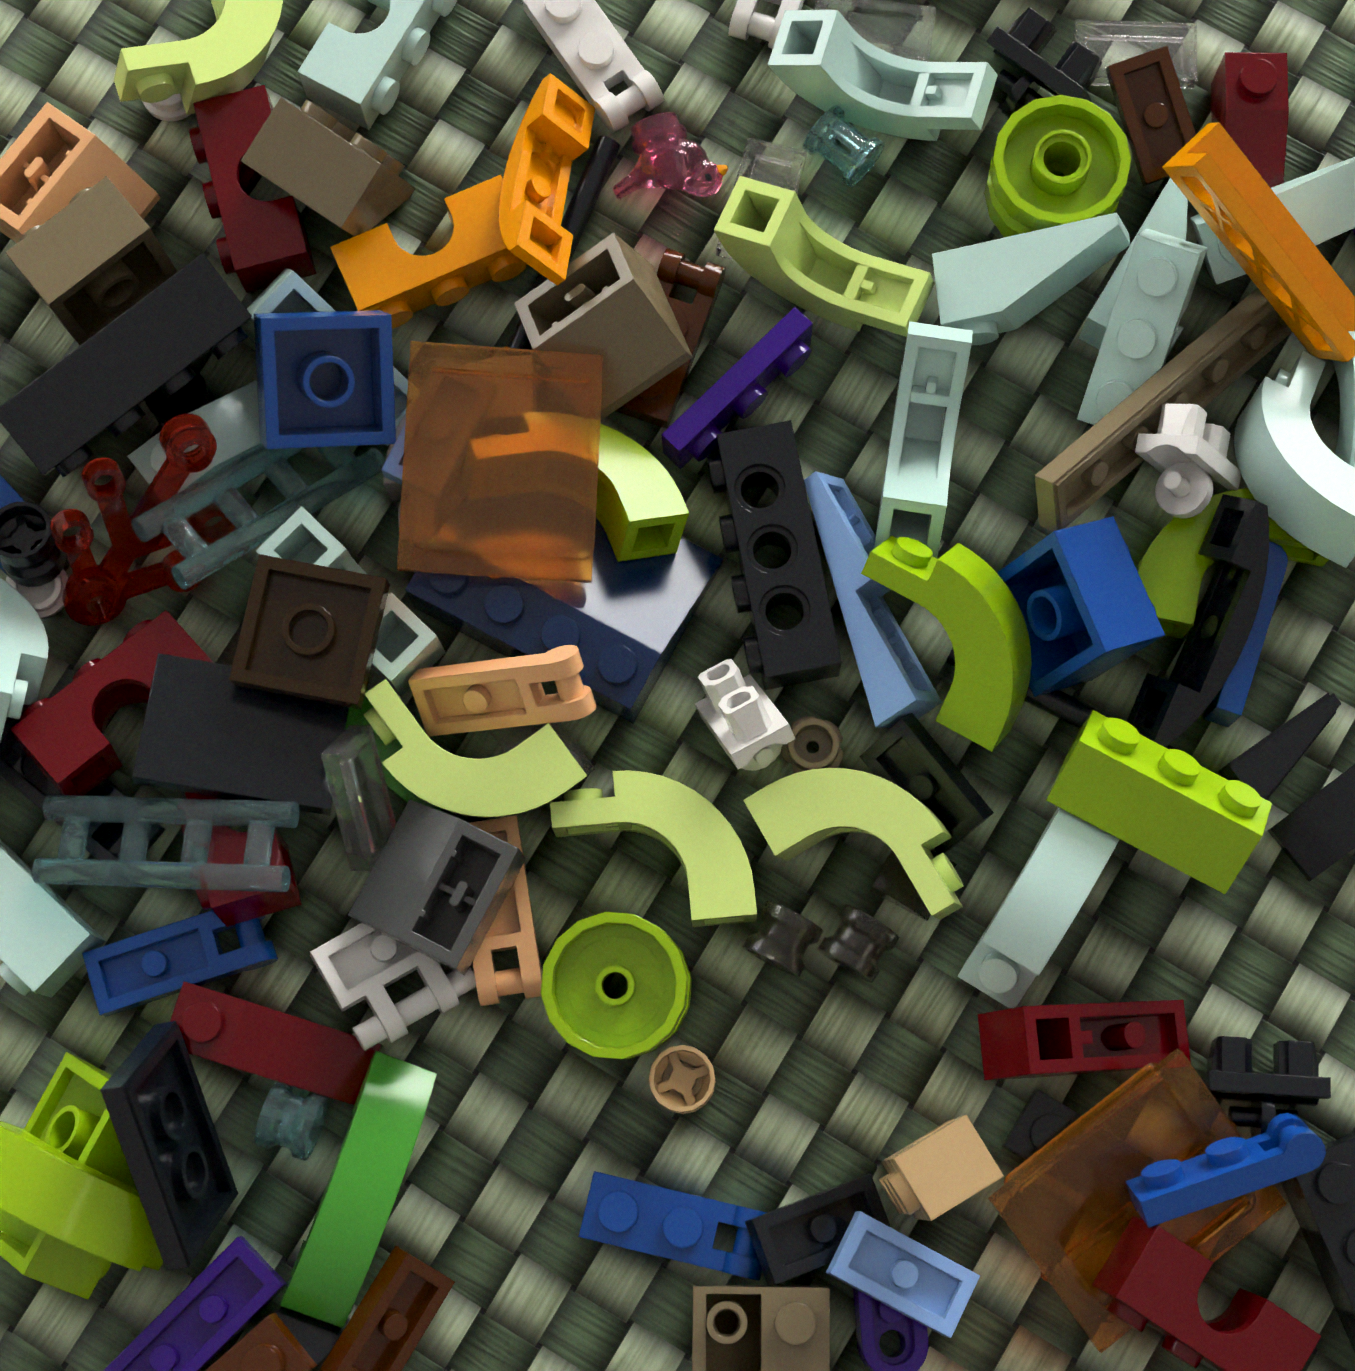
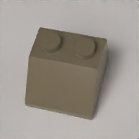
(92, 260)

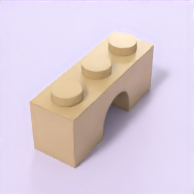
(939, 1170)

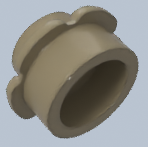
(815, 730)

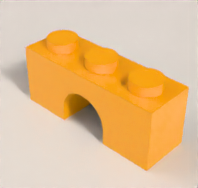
(401, 283)

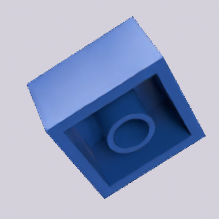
(325, 379)
(1080, 604)

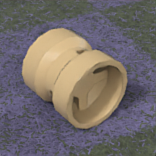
(680, 1070)

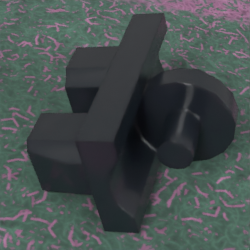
(1022, 48)
(1293, 1082)

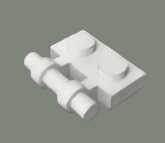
(367, 961)

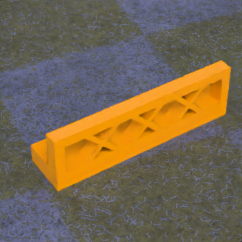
(1266, 242)

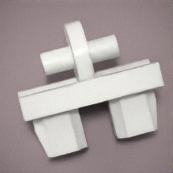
(1189, 458)
(742, 717)

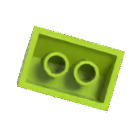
(1160, 801)
(77, 1124)

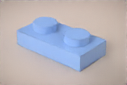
(903, 1274)

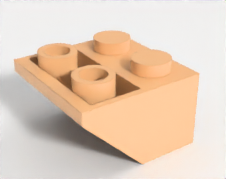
(54, 163)

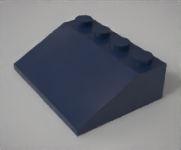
(619, 621)

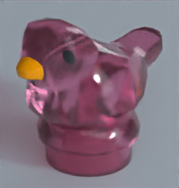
(669, 160)

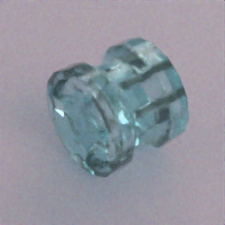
(291, 1121)

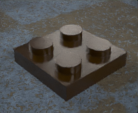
(309, 631)

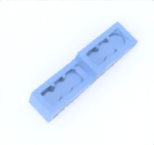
(884, 657)

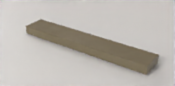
(1192, 377)

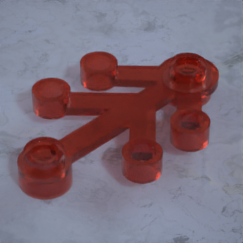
(111, 575)

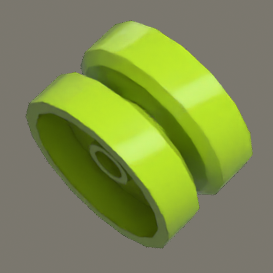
(1056, 166)
(655, 995)

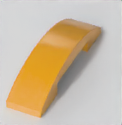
(538, 174)

